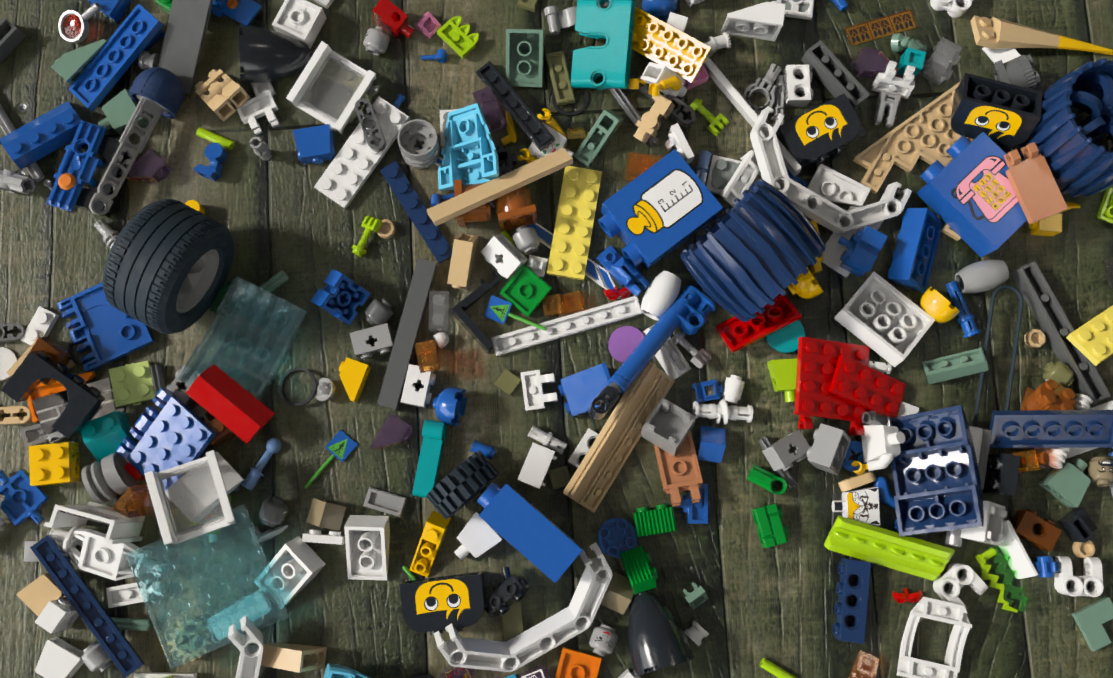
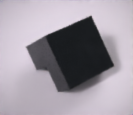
(1078, 525)

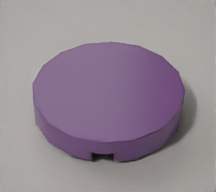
(623, 342)

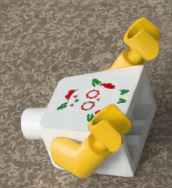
(660, 79)
(560, 140)

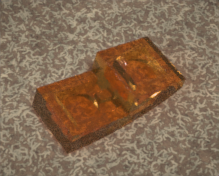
(563, 303)
(864, 666)

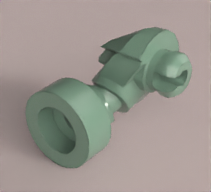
(899, 42)

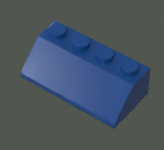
(42, 135)
(915, 249)

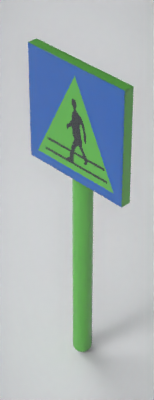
(500, 309)
(340, 447)

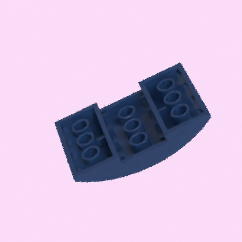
(936, 473)

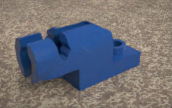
(622, 270)

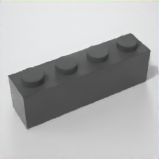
(834, 74)

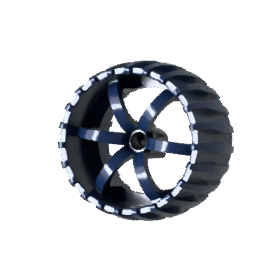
(1071, 148)
(753, 251)

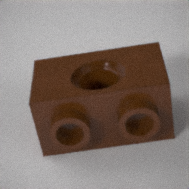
(1046, 533)

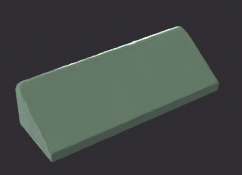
(955, 366)

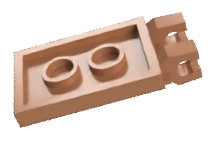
(1034, 184)
(680, 471)

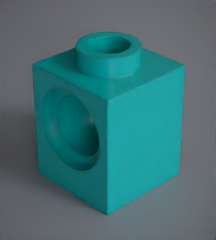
(913, 58)

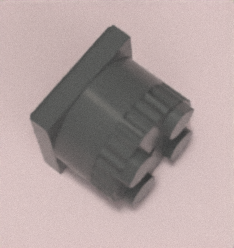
(1017, 72)

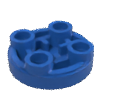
(616, 536)

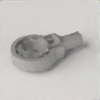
(767, 82)

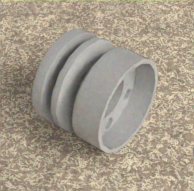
(416, 134)
(107, 478)

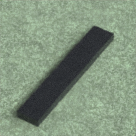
(515, 106)

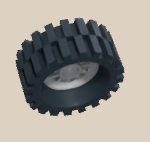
(462, 484)

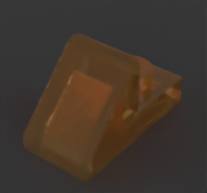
(427, 356)
(131, 502)

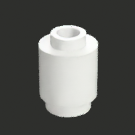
(733, 389)

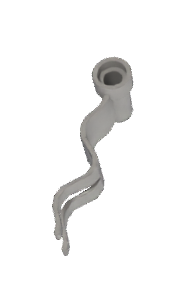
(561, 19)

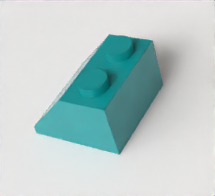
(106, 433)

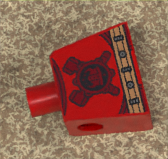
(392, 19)

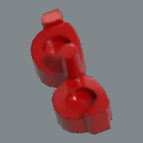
(613, 294)
(903, 598)

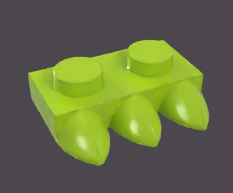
(457, 37)

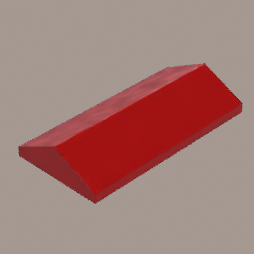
(739, 334)
(229, 403)

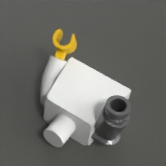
(879, 442)

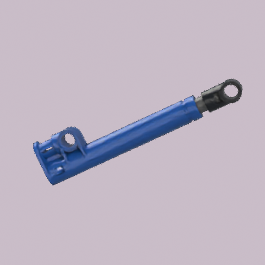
(685, 309)

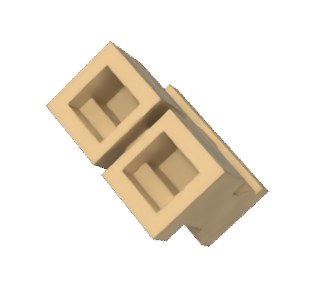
(220, 92)
(651, 120)

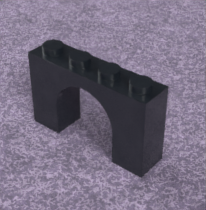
(107, 151)
(81, 398)

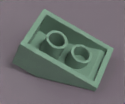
(525, 57)

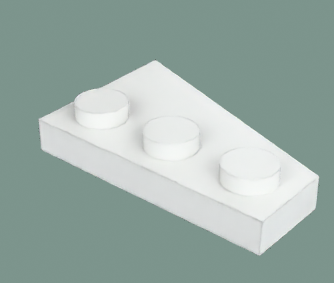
(837, 187)

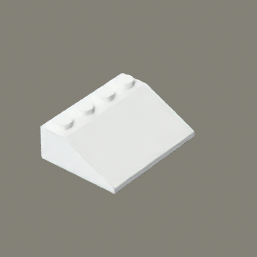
(884, 319)

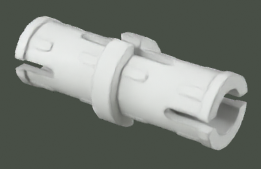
(547, 439)

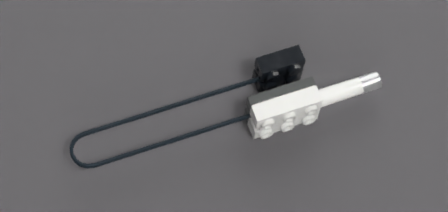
(999, 471)

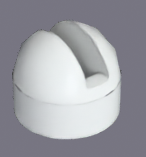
(442, 339)

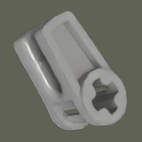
(889, 102)

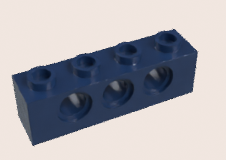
(858, 610)

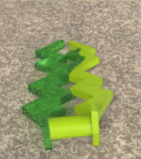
(1004, 587)

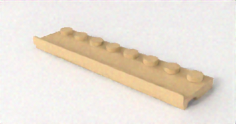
(618, 438)

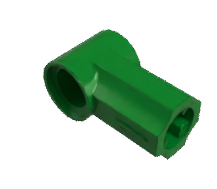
(765, 480)

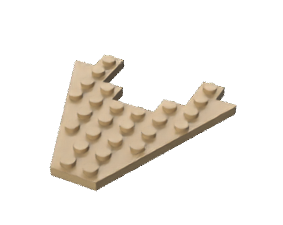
(921, 136)

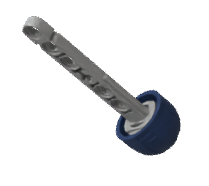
(157, 94)

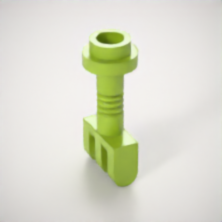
(715, 121)
(370, 224)

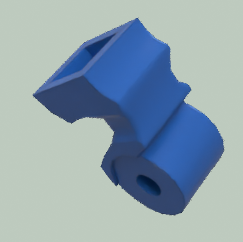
(216, 155)

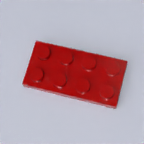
(867, 387)

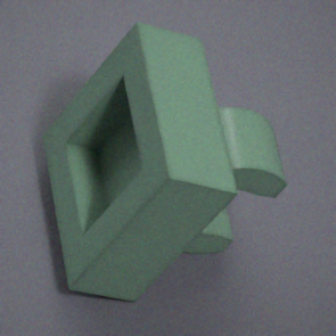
(696, 597)

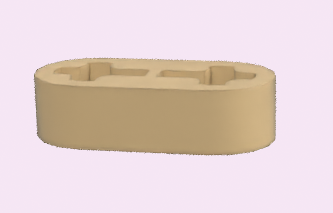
(14, 411)
(856, 481)

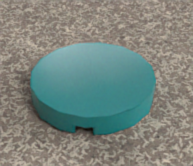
(786, 339)

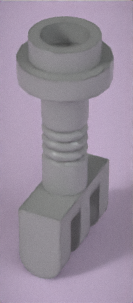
(699, 358)

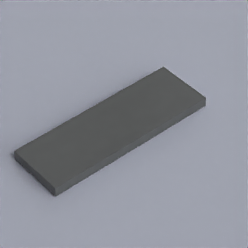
(185, 39)

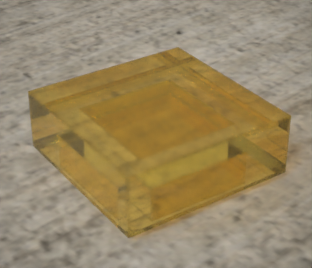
(575, 133)

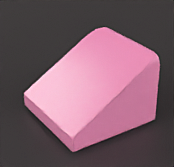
(428, 24)

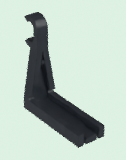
(464, 319)

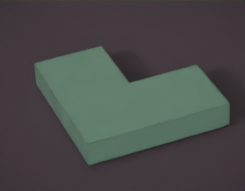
(1090, 622)

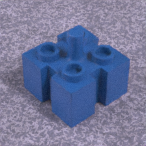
(861, 250)
(341, 297)

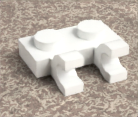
(893, 84)
(257, 108)
(677, 139)
(533, 391)

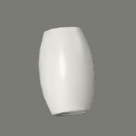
(660, 295)

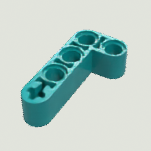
(430, 457)

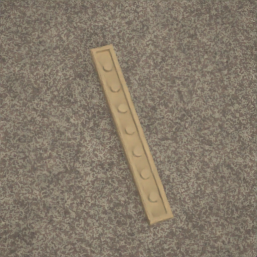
(499, 186)

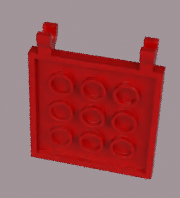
(813, 379)

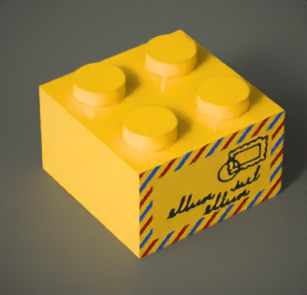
(54, 464)

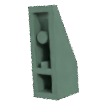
(73, 63)
(598, 136)

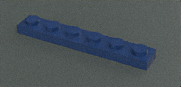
(417, 212)

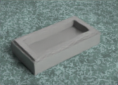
(385, 502)

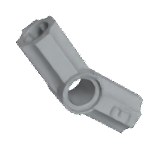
(14, 182)

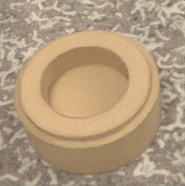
(387, 229)
(1083, 550)

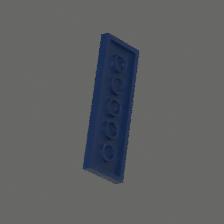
(1051, 429)

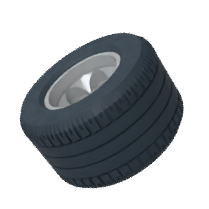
(168, 265)

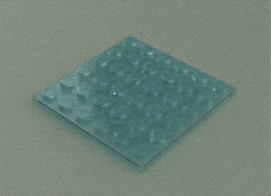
(206, 587)

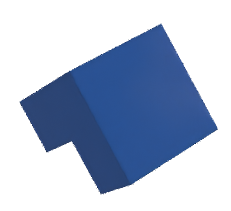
(711, 444)

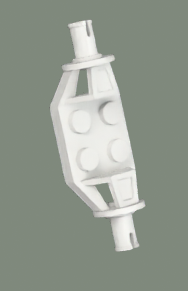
(96, 555)

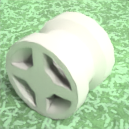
(696, 633)

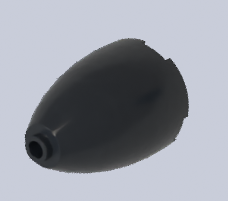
(269, 55)
(655, 635)

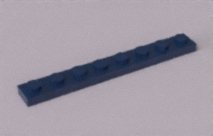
(87, 605)

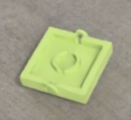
(132, 384)

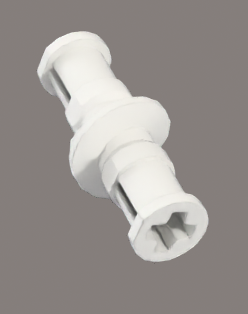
(722, 411)

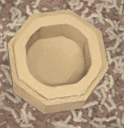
(1034, 338)

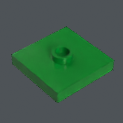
(526, 290)

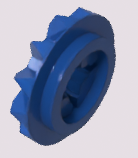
(855, 447)

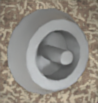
(325, 389)

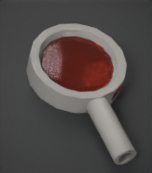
(74, 25)

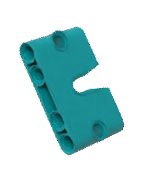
(614, 57)

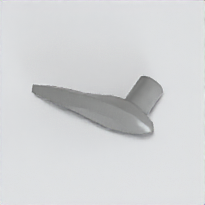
(269, 534)

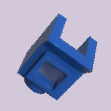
(708, 391)

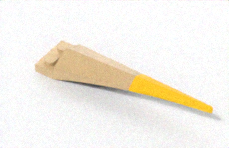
(1002, 34)

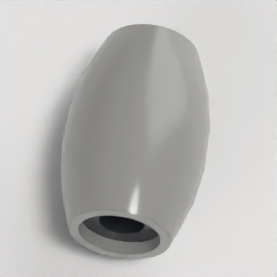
(982, 276)

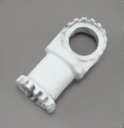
(718, 42)

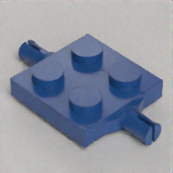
(20, 498)

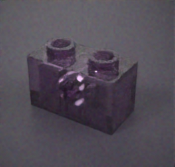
(490, 108)

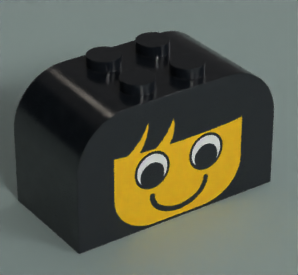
(997, 108)
(820, 132)
(443, 600)

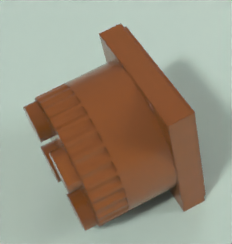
(515, 209)
(478, 214)
(1048, 396)

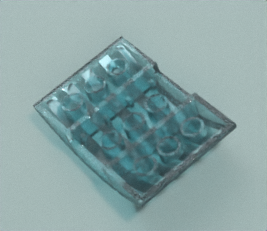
(247, 338)

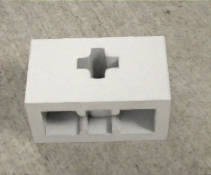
(503, 256)
(410, 393)

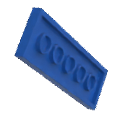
(115, 57)

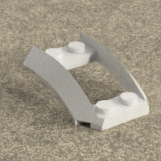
(742, 178)
(942, 612)

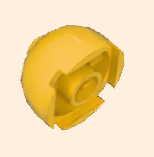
(806, 287)
(937, 306)

